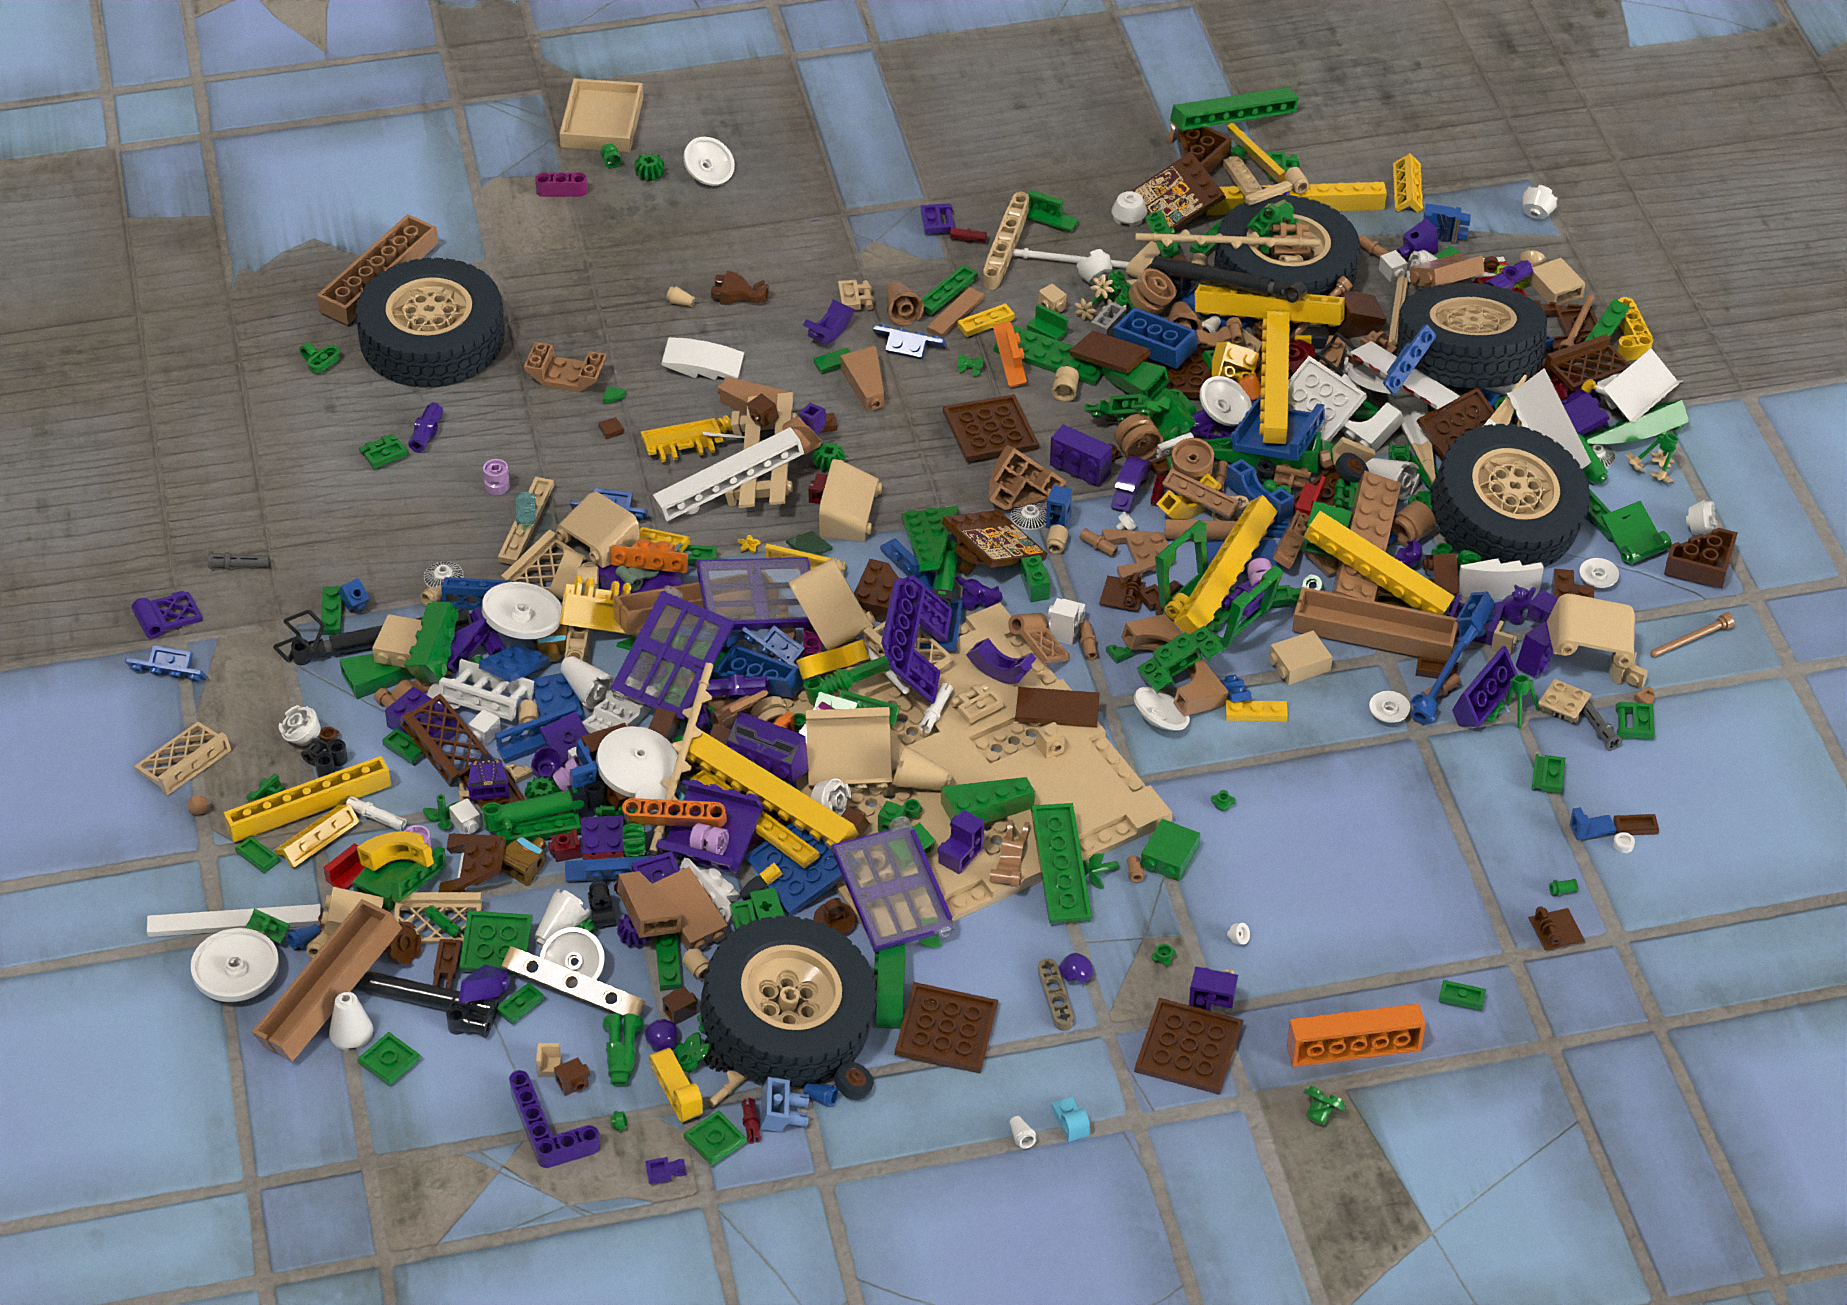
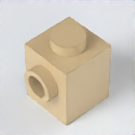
(1052, 298)
(1050, 740)

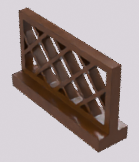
(1580, 354)
(428, 744)

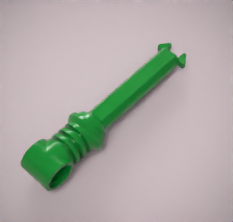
(843, 678)

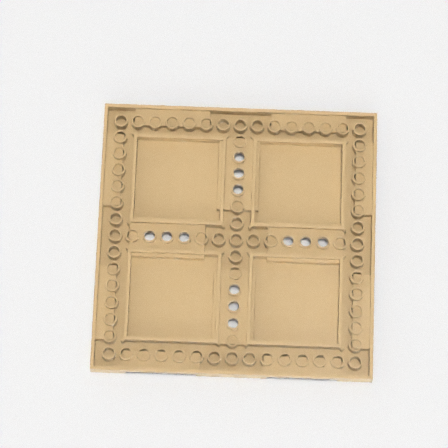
(1106, 793)

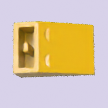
(1233, 361)

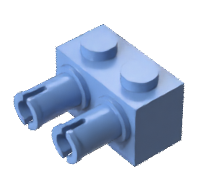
(775, 1105)

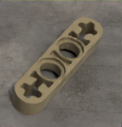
(1055, 994)

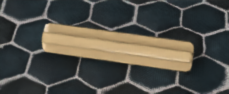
(1267, 193)

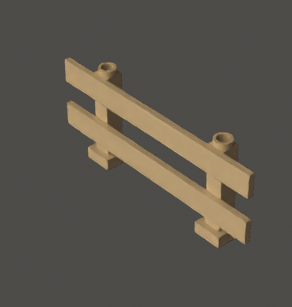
(778, 486)

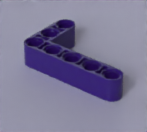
(549, 1149)

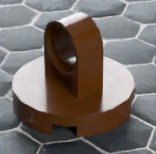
(969, 558)
(836, 916)
(405, 945)

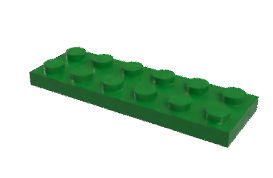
(1053, 354)
(1061, 863)

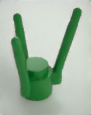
(1521, 685)

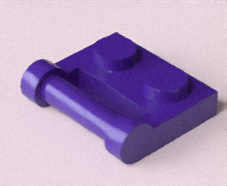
(932, 219)

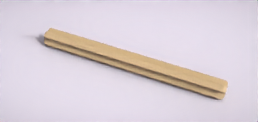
(1400, 297)

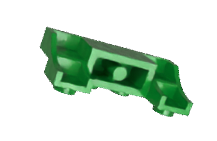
(1127, 405)
(1177, 656)

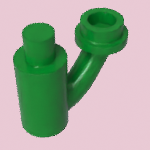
(1365, 412)

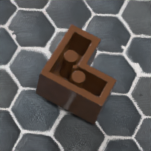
(1442, 570)
(1563, 584)

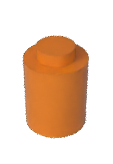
(1251, 386)

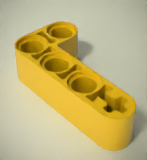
(1637, 335)
(830, 660)
(682, 1095)

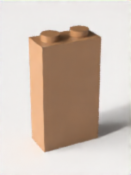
(1446, 270)
(700, 918)

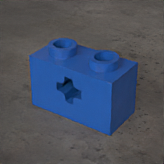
(1058, 506)

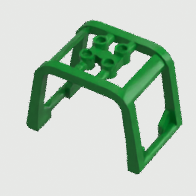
(1233, 614)

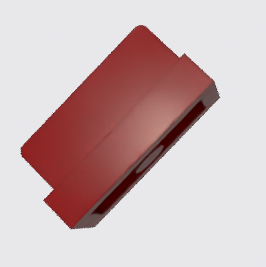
(1310, 494)
(344, 868)

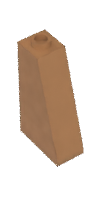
(864, 376)
(736, 392)
(647, 906)

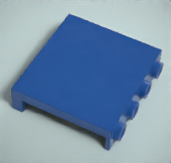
(1300, 431)

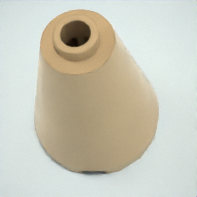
(919, 772)

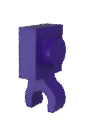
(661, 1170)

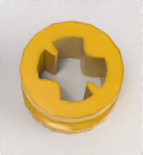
(724, 424)

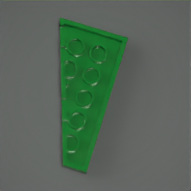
(928, 535)

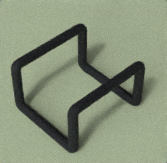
(1320, 354)
(298, 636)

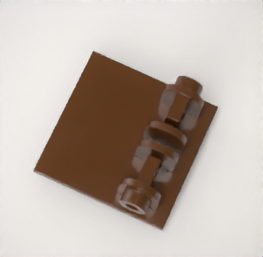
(1122, 594)
(1555, 928)

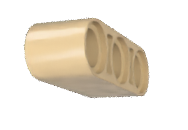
(1143, 260)
(566, 572)

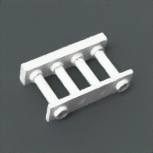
(480, 699)

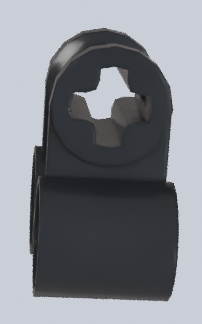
(325, 755)
(601, 904)

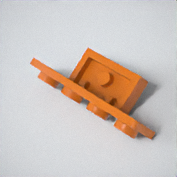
(1010, 353)
(650, 556)

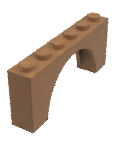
(1204, 690)

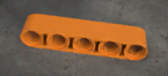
(665, 807)

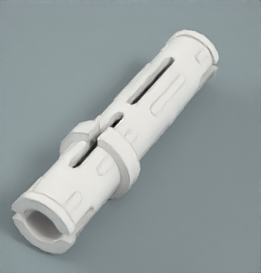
(932, 713)
(367, 810)

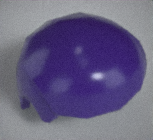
(1411, 555)
(546, 762)
(1076, 967)
(662, 1035)

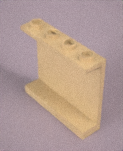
(849, 746)

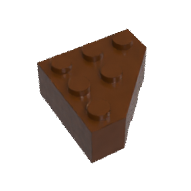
(1206, 145)
(1703, 557)
(875, 588)

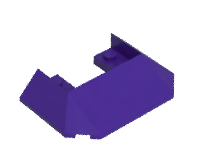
(909, 607)

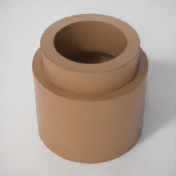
(1413, 522)

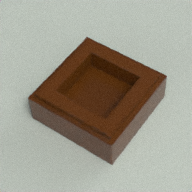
(611, 428)

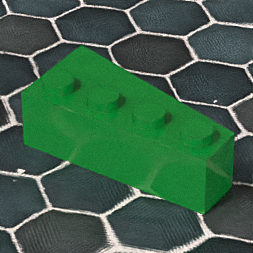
(433, 643)
(989, 799)
(889, 980)

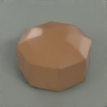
(1325, 459)
(197, 805)

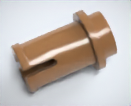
(1135, 872)

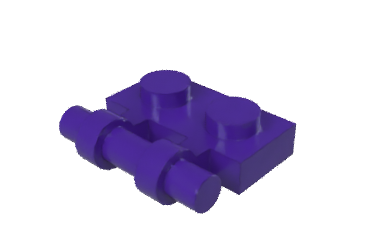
(1250, 607)

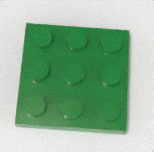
(490, 937)

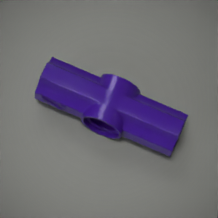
(1511, 275)
(425, 427)
(492, 642)
(737, 686)

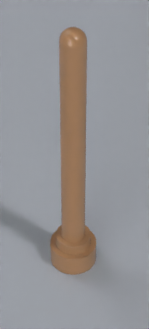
(1342, 285)
(1578, 323)
(1724, 622)

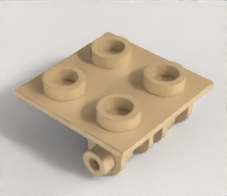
(1564, 700)

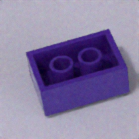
(1080, 455)
(412, 700)

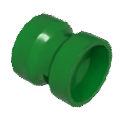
(610, 156)

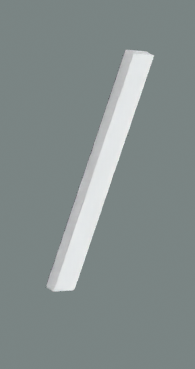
(228, 919)

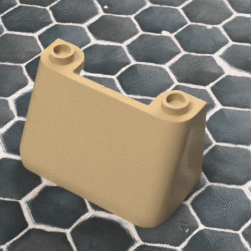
(847, 502)
(600, 526)
(831, 604)
(1592, 624)

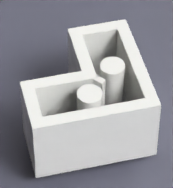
(1065, 619)

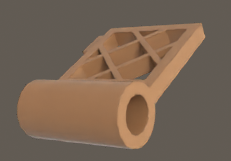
(1034, 626)
(727, 714)

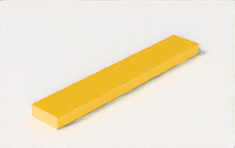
(1256, 153)

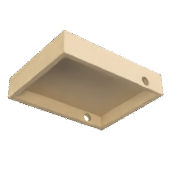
(601, 114)

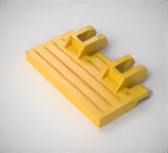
(682, 436)
(590, 611)

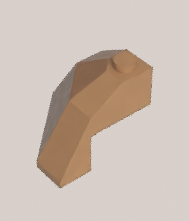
(1020, 480)

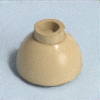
(1534, 257)

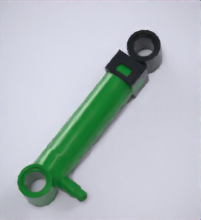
(945, 575)
(578, 799)

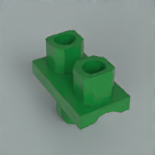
(266, 788)
(268, 925)

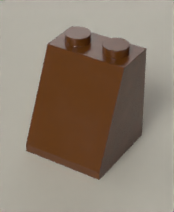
(1361, 316)

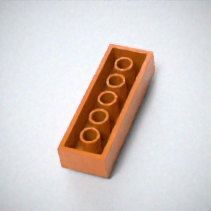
(1355, 1035)

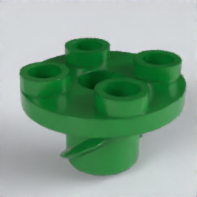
(1321, 1105)

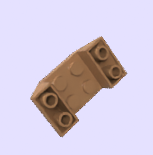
(563, 372)

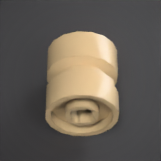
(1065, 384)

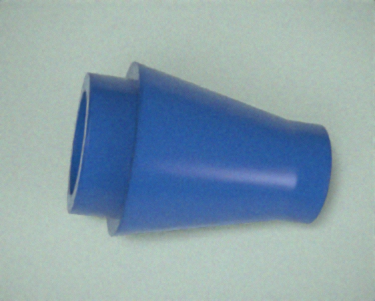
(302, 936)
(822, 1093)

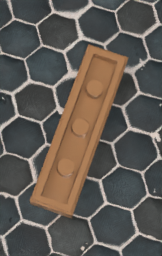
(956, 311)
(1200, 493)

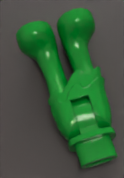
(619, 1056)

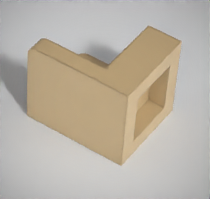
(1503, 639)
(547, 1058)

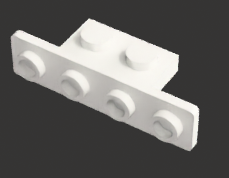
(716, 886)

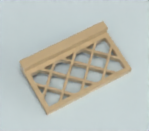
(532, 556)
(873, 641)
(188, 765)
(442, 901)

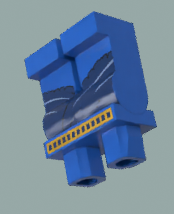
(1447, 222)

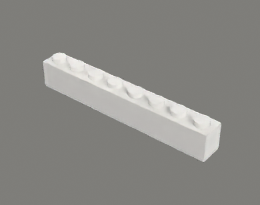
(728, 474)

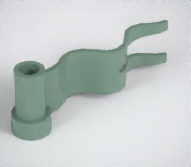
(635, 575)

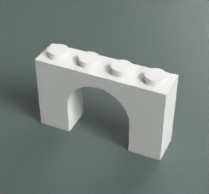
(1375, 430)

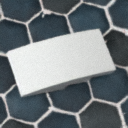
(701, 358)
(1498, 578)
(615, 712)

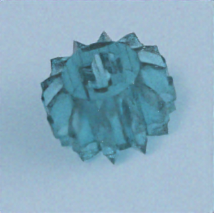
(525, 508)

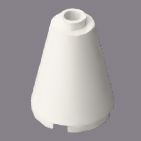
(1398, 471)
(586, 681)
(562, 913)
(349, 1023)

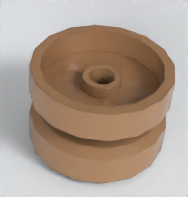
(1152, 292)
(1138, 437)
(1193, 458)

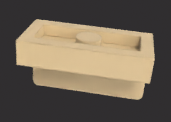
(1348, 446)

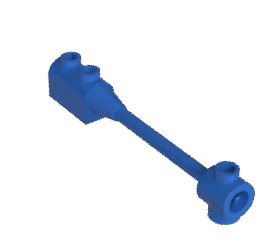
(1471, 622)

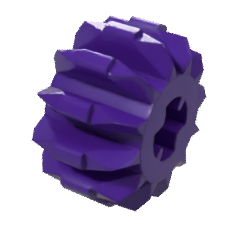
(628, 933)

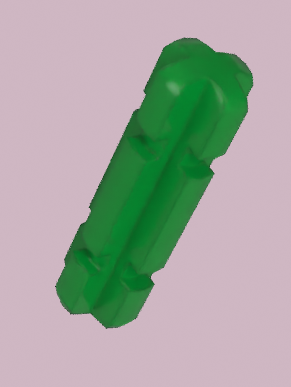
(442, 921)

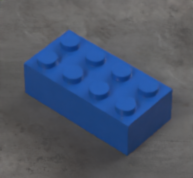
(1167, 340)

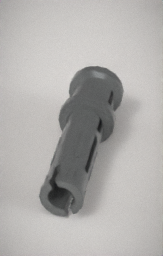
(228, 560)
(1603, 730)

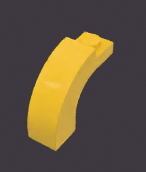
(1181, 508)
(394, 846)

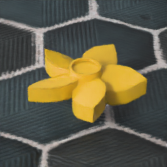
(749, 544)

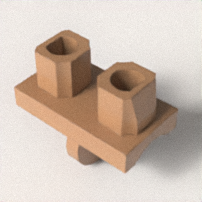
(1379, 339)
(1291, 477)

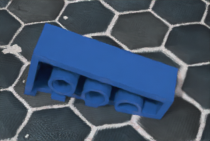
(782, 677)

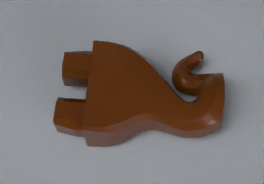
(735, 288)

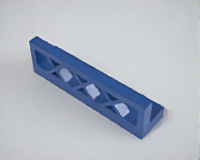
(468, 587)
(527, 744)

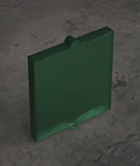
(809, 543)

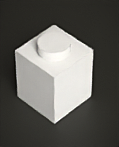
(1392, 265)
(485, 727)
(465, 817)

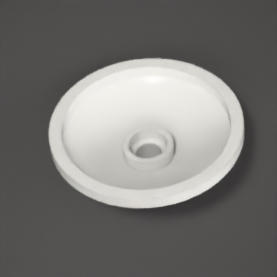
(712, 155)
(1224, 400)
(1159, 709)
(575, 944)

